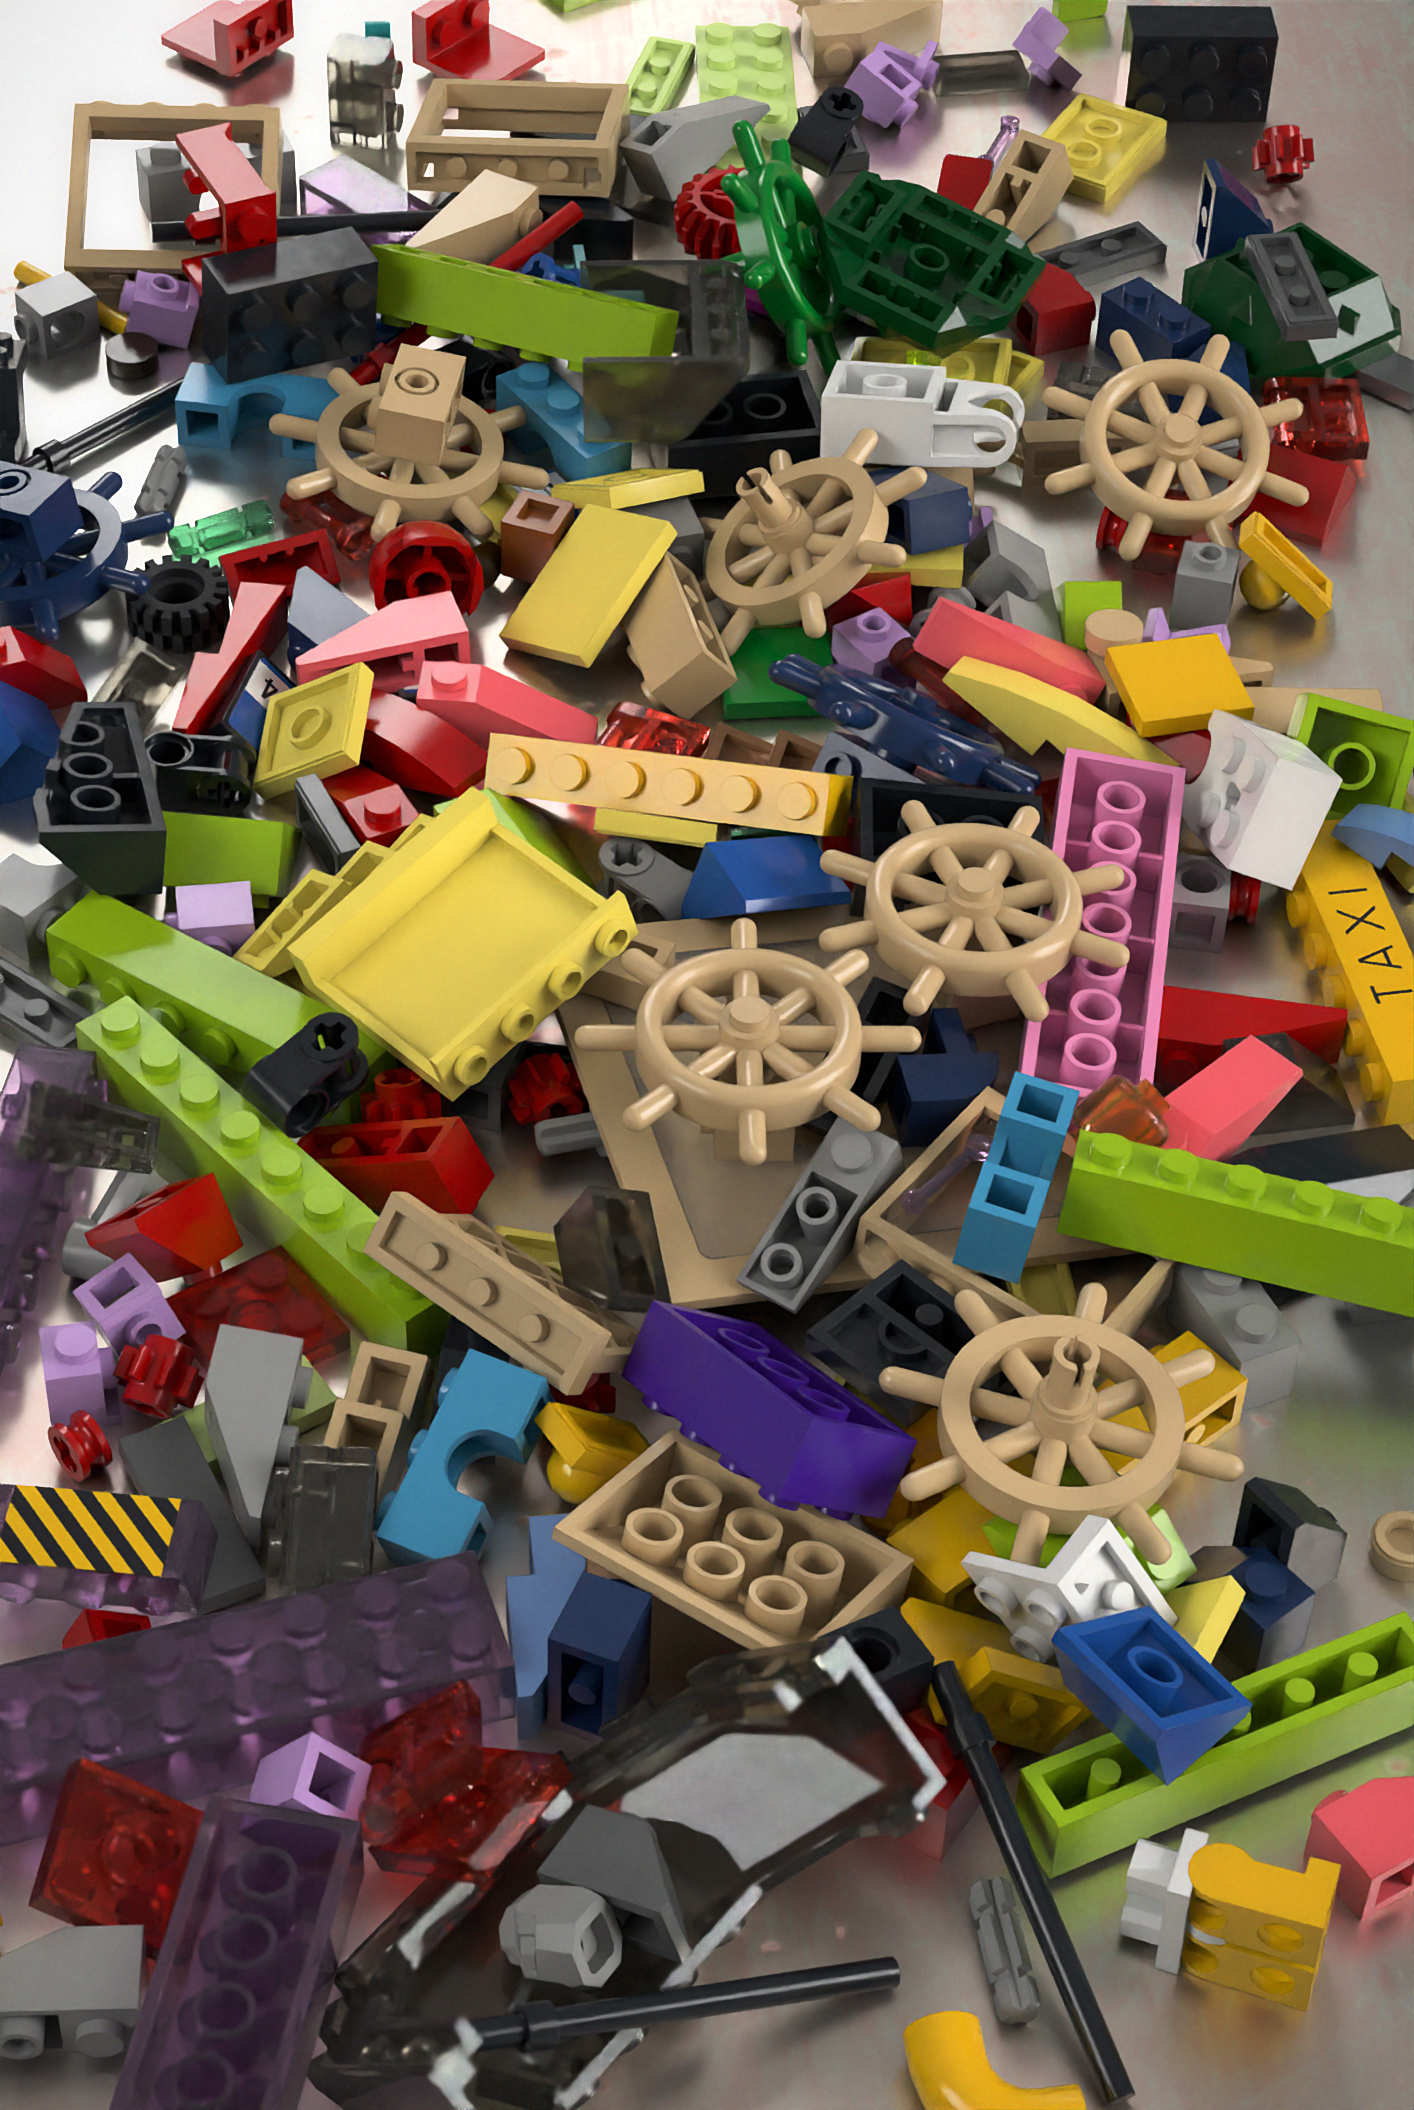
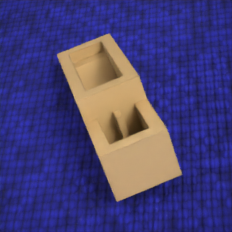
(382, 1407)

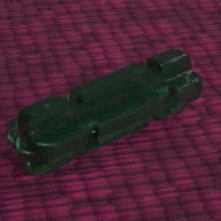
(221, 529)

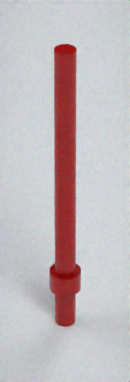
(509, 260)

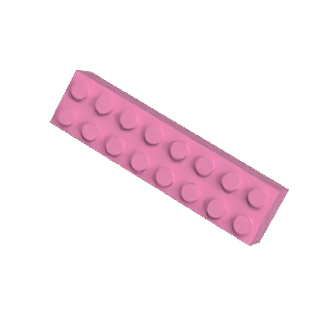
(1100, 1015)

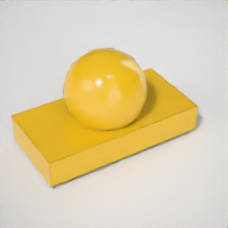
(1279, 571)
(587, 1449)

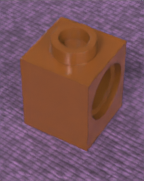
(533, 533)

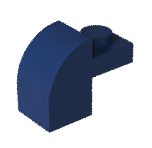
(939, 1083)

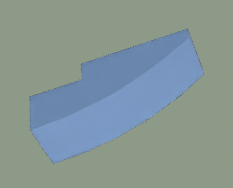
(531, 1613)

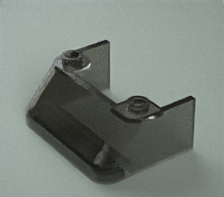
(668, 395)

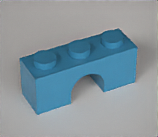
(217, 413)
(556, 422)
(1015, 1177)
(482, 1413)

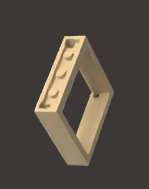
(519, 106)
(152, 121)
(883, 1238)

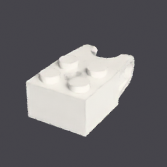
(917, 415)
(1259, 800)

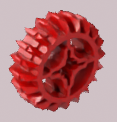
(706, 216)

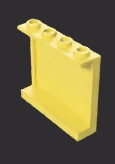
(460, 945)

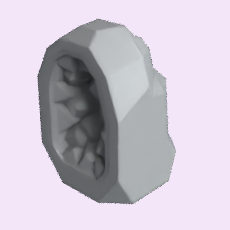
(562, 1936)

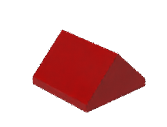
(1328, 488)

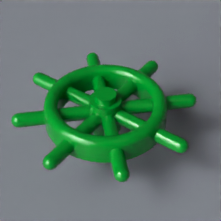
(780, 248)

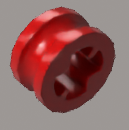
(1110, 530)
(1243, 897)
(80, 1445)

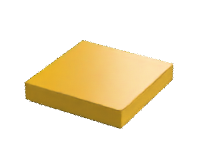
(1177, 683)

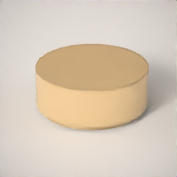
(1111, 629)
(1392, 1545)

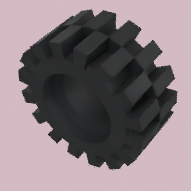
(182, 605)

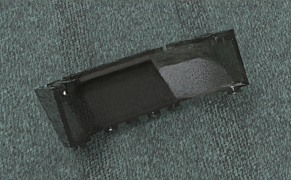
(745, 1787)

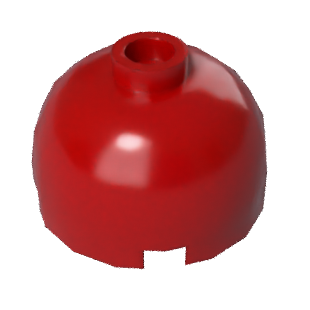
(423, 561)

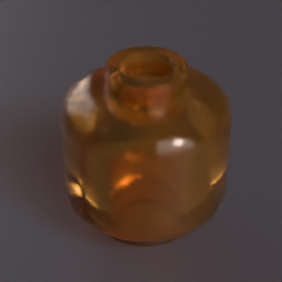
(1124, 1110)

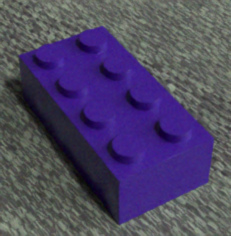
(768, 1412)

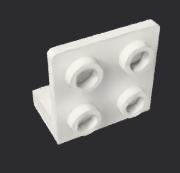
(1085, 1581)

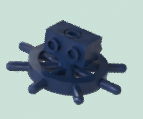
(40, 551)
(897, 732)

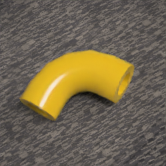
(954, 2073)

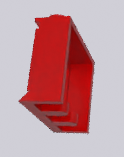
(245, 204)

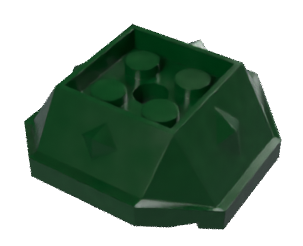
(923, 265)
(1233, 303)

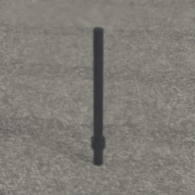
(310, 224)
(56, 455)
(971, 1741)
(541, 2025)

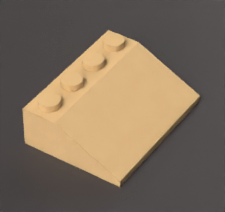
(727, 1554)

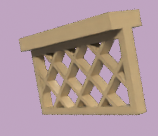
(500, 1293)

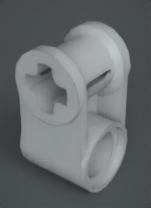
(651, 886)

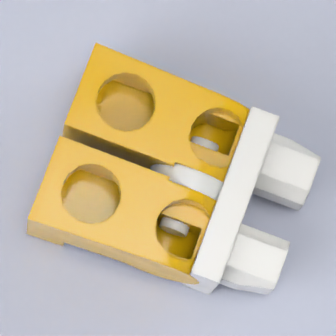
(1231, 1916)

